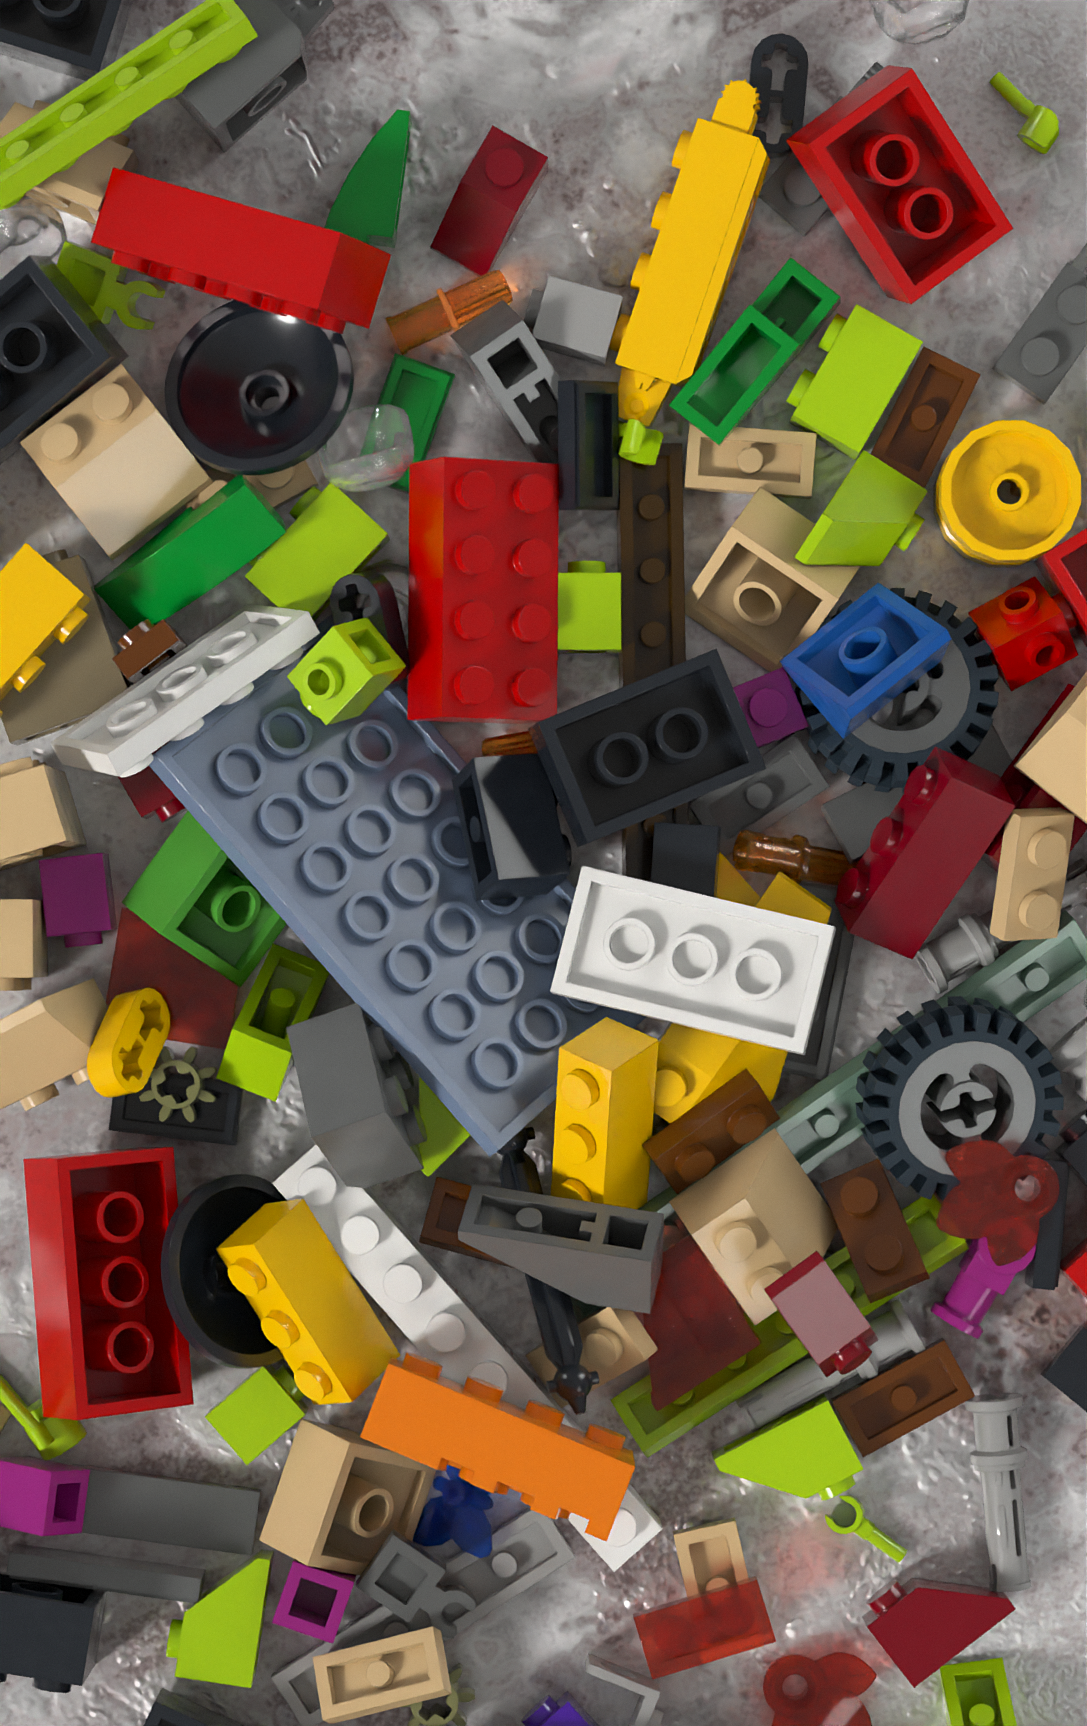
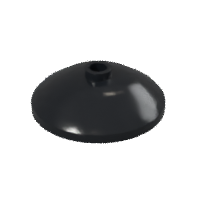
(235, 364)
(205, 1310)

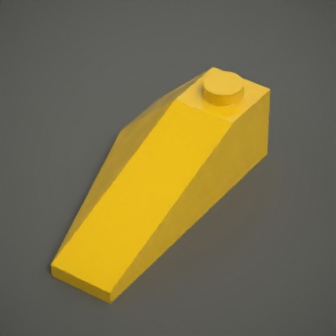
(700, 1062)

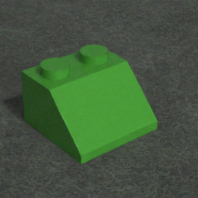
(205, 903)

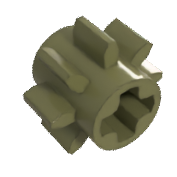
(194, 1092)
(439, 1715)

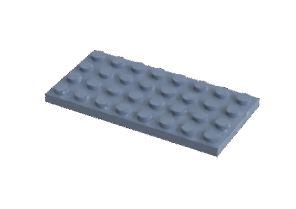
(370, 868)

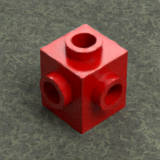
(1026, 632)

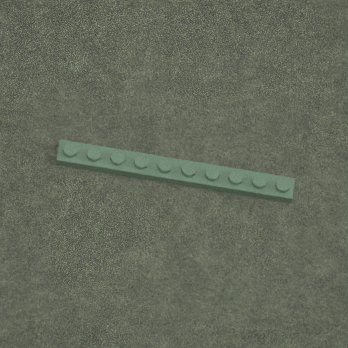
(826, 1116)

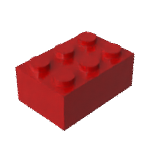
(899, 183)

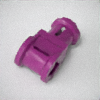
(977, 1287)

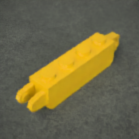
(693, 254)

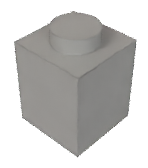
(573, 319)

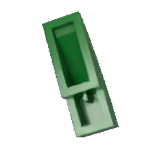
(374, 187)
(756, 351)
(192, 554)

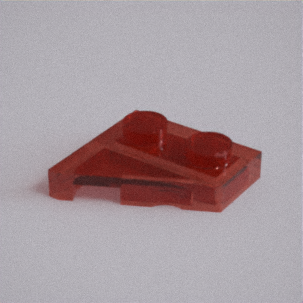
(197, 996)
(692, 1324)

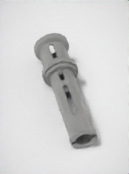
(972, 942)
(806, 1380)
(999, 1462)

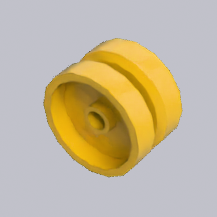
(1038, 472)

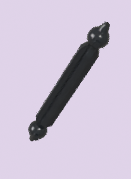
(551, 1306)

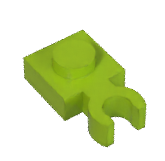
(104, 286)

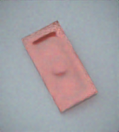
(704, 1627)

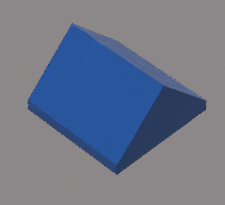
(866, 657)

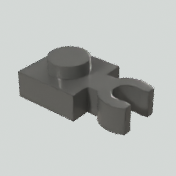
(408, 1579)

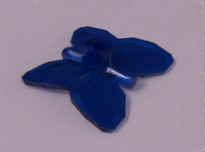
(456, 1516)

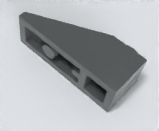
(514, 376)
(576, 1246)

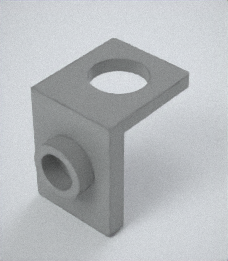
(649, 1689)

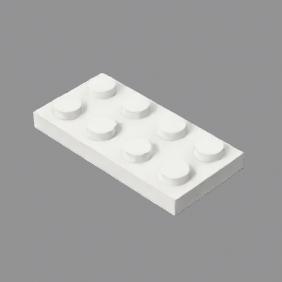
(184, 689)
(693, 960)

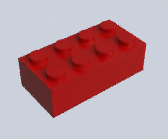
(240, 252)
(483, 590)
(99, 1284)

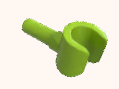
(1041, 124)
(639, 443)
(867, 1531)

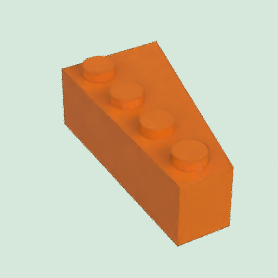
(501, 1443)

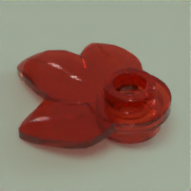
(987, 1201)
(829, 1692)

